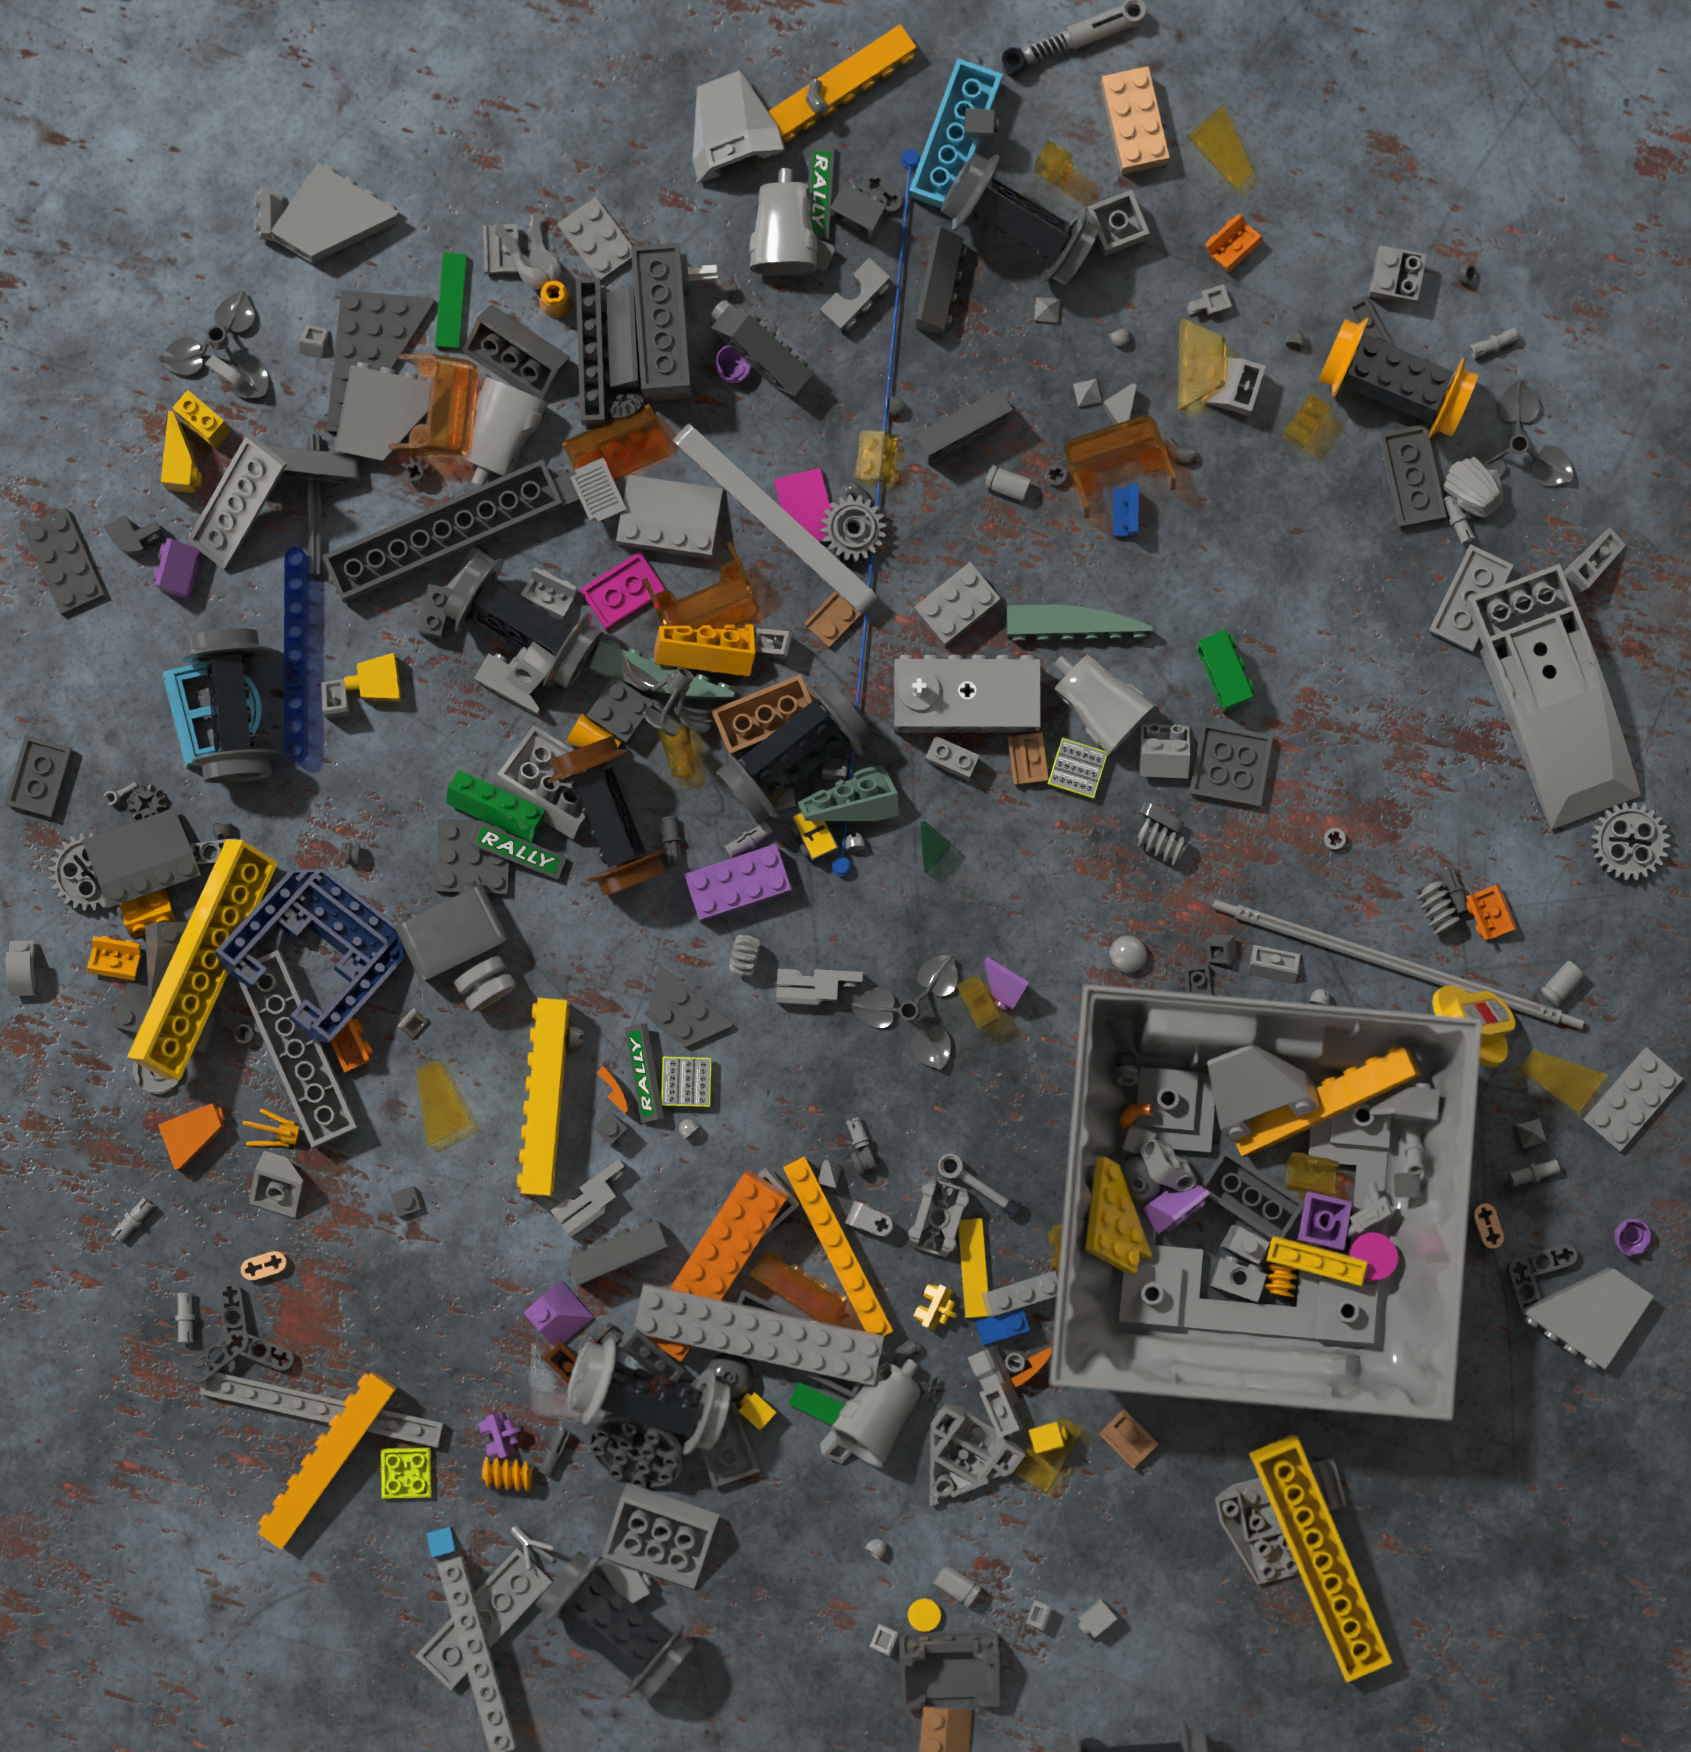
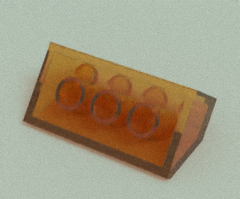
(622, 442)
(798, 1289)

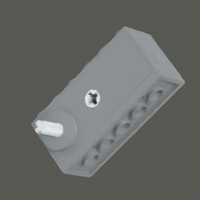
(933, 700)

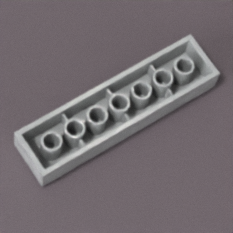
(299, 1060)

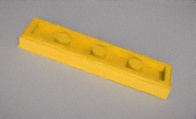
(1317, 1260)
(973, 1266)

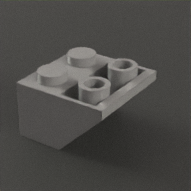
(1397, 275)
(1240, 387)
(1164, 751)

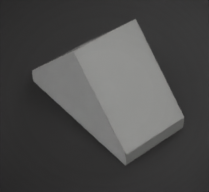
(1120, 404)
(773, 643)
(335, 699)

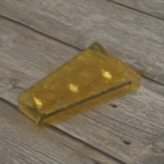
(1220, 146)
(1563, 1079)
(439, 1103)
(1044, 1468)

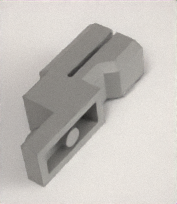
(823, 981)
(594, 1191)
(997, 1391)

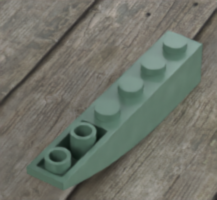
(1068, 622)
(609, 661)

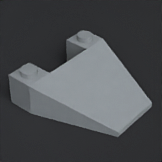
(1253, 1083)

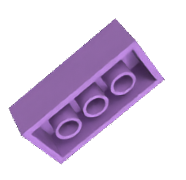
(738, 883)

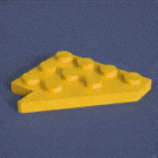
(1113, 1220)

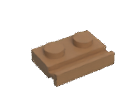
(832, 619)
(1028, 758)
(1128, 1438)

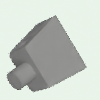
(1246, 1245)

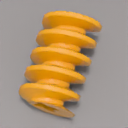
(1280, 1279)
(507, 1474)

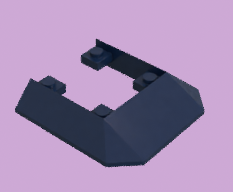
(339, 917)

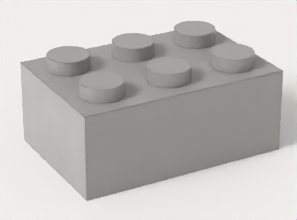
(957, 604)

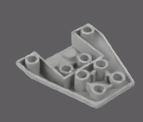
(731, 126)
(1255, 1531)

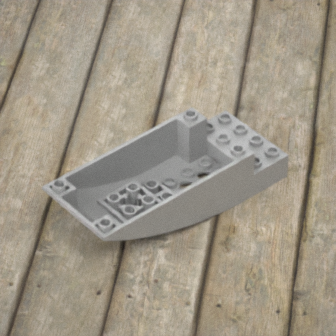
(1559, 723)

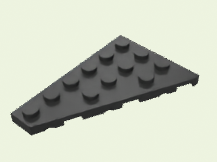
(373, 332)

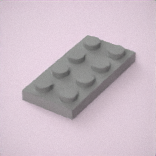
(1475, 575)
(1632, 1099)

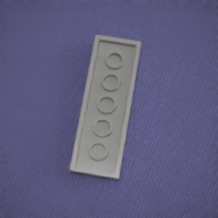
(237, 501)
(500, 1604)

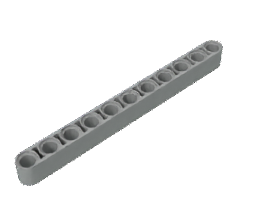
(775, 519)

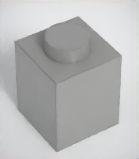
(1096, 1619)

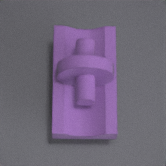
(503, 1435)

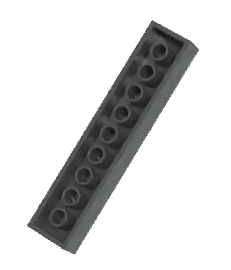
(442, 531)

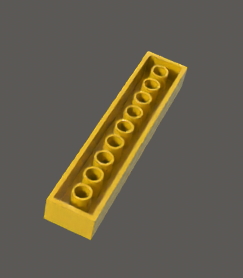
(195, 971)
(1320, 1558)

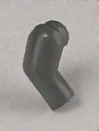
(905, 1351)

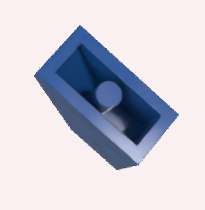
(1002, 1325)

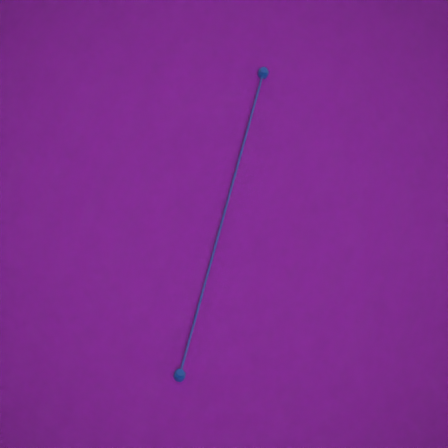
(910, 160)

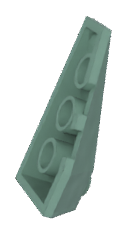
(862, 798)

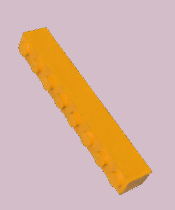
(845, 81)
(1333, 1099)
(837, 1247)
(326, 1460)

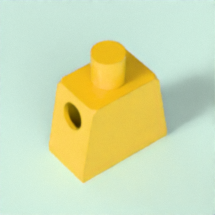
(376, 679)

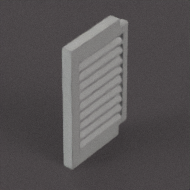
(597, 491)

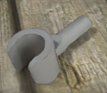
(120, 793)

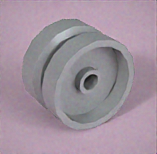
(485, 984)

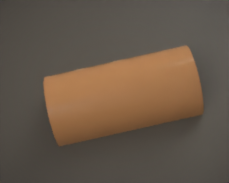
(760, 714)

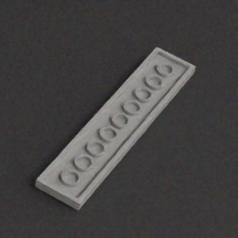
(758, 1334)

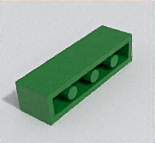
(495, 806)

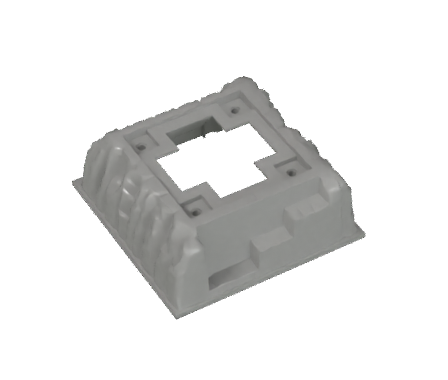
(1403, 1330)

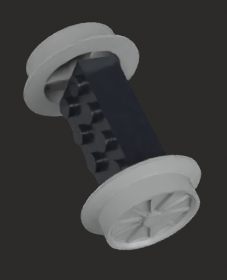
(650, 1399)

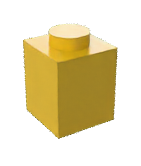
(756, 1410)
(1048, 1438)

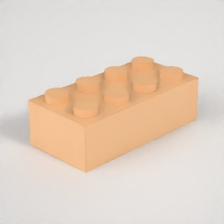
(1134, 120)

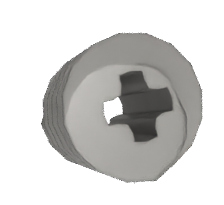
(1161, 842)
(1437, 906)

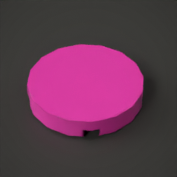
(1379, 1253)

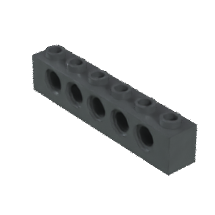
(590, 351)

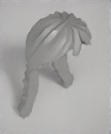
(540, 265)

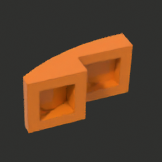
(616, 1095)
(1036, 1362)

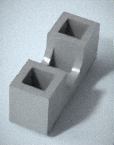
(842, 312)
(1020, 1294)

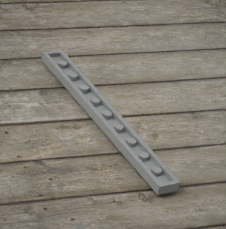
(317, 1407)

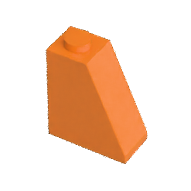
(191, 1133)

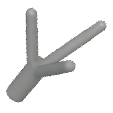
(527, 1542)

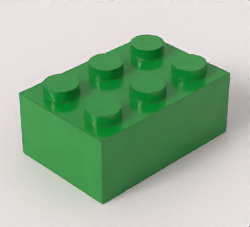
(1225, 670)

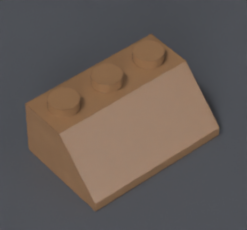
(945, 1729)

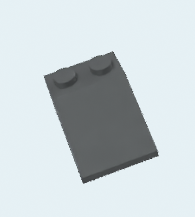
(161, 945)

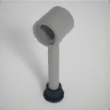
(1009, 1206)

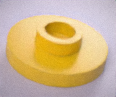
(924, 1615)

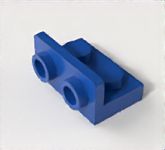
(1125, 511)

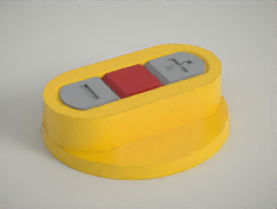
(1484, 1005)

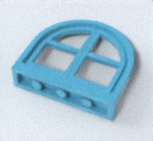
(183, 716)

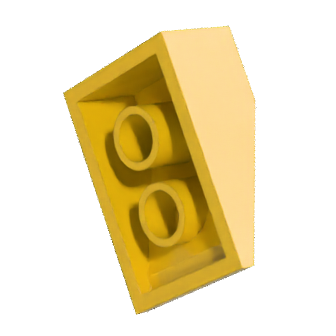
(178, 466)

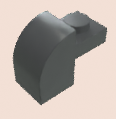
(129, 540)

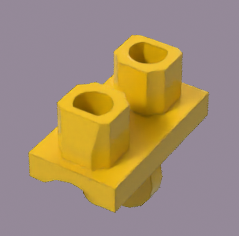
(939, 1309)

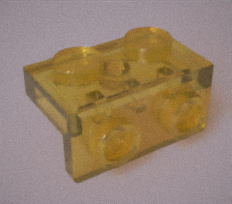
(876, 456)
(1310, 1174)

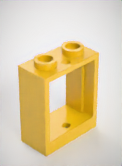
(201, 419)

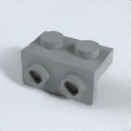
(269, 211)
(549, 593)

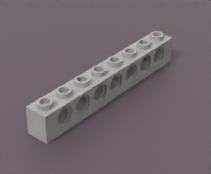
(477, 1655)

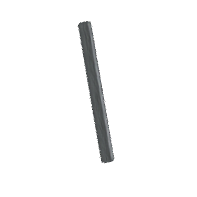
(314, 516)

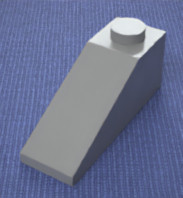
(1593, 561)
(493, 675)

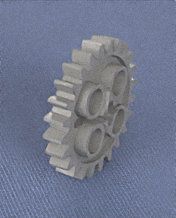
(1628, 863)
(71, 885)

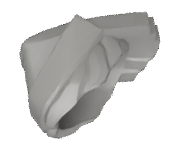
(1474, 487)

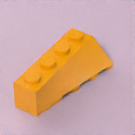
(707, 649)

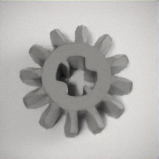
(744, 955)

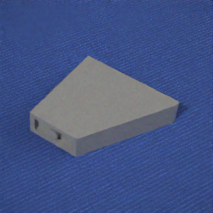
(330, 215)
(379, 410)
(1591, 1315)

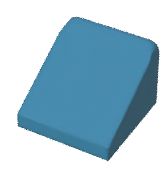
(441, 1542)

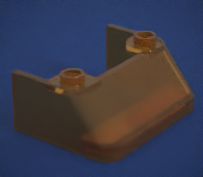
(449, 407)
(1114, 446)
(717, 605)

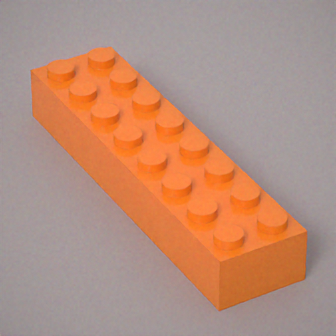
(727, 1245)

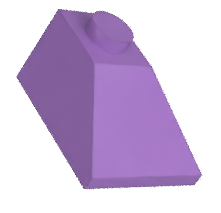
(1004, 985)
(558, 1314)

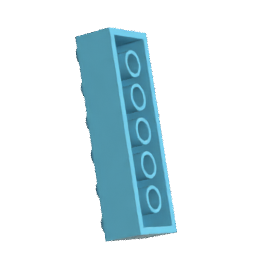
(946, 147)

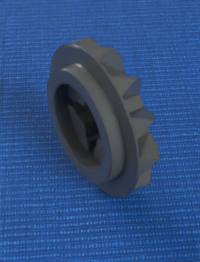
(624, 404)
(146, 791)

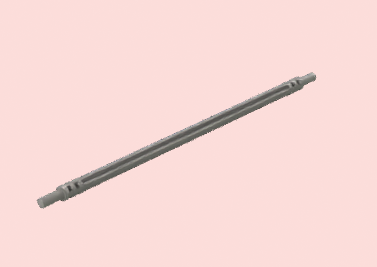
(1392, 962)

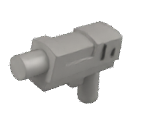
(1375, 1211)

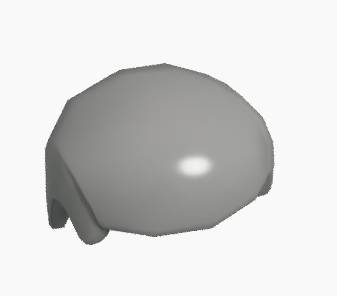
(1128, 954)

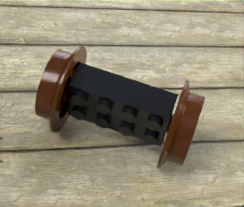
(608, 815)

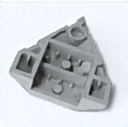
(967, 1453)

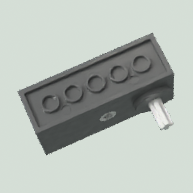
(660, 284)

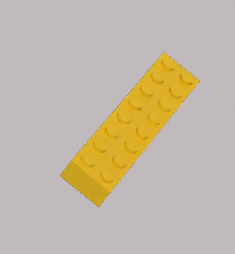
(545, 1097)

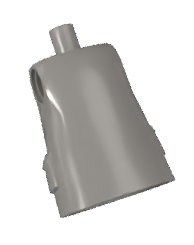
(784, 230)
(501, 428)
(1101, 701)
(878, 1413)

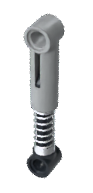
(1075, 36)

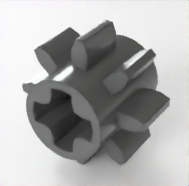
(422, 469)

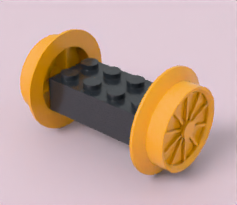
(1398, 378)

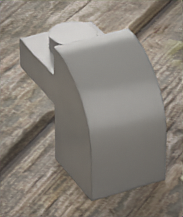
(20, 968)

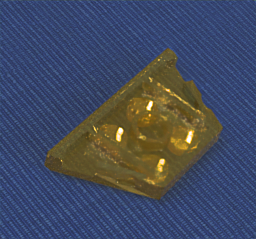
(1200, 363)

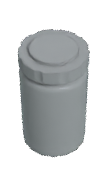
(1007, 483)
(1562, 983)
(957, 1585)

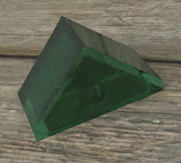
(933, 845)

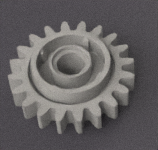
(842, 539)

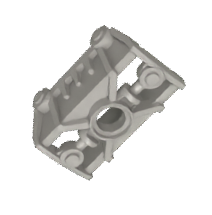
(951, 1221)

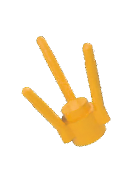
(287, 1133)

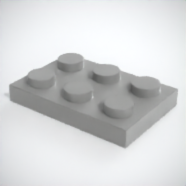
(596, 239)

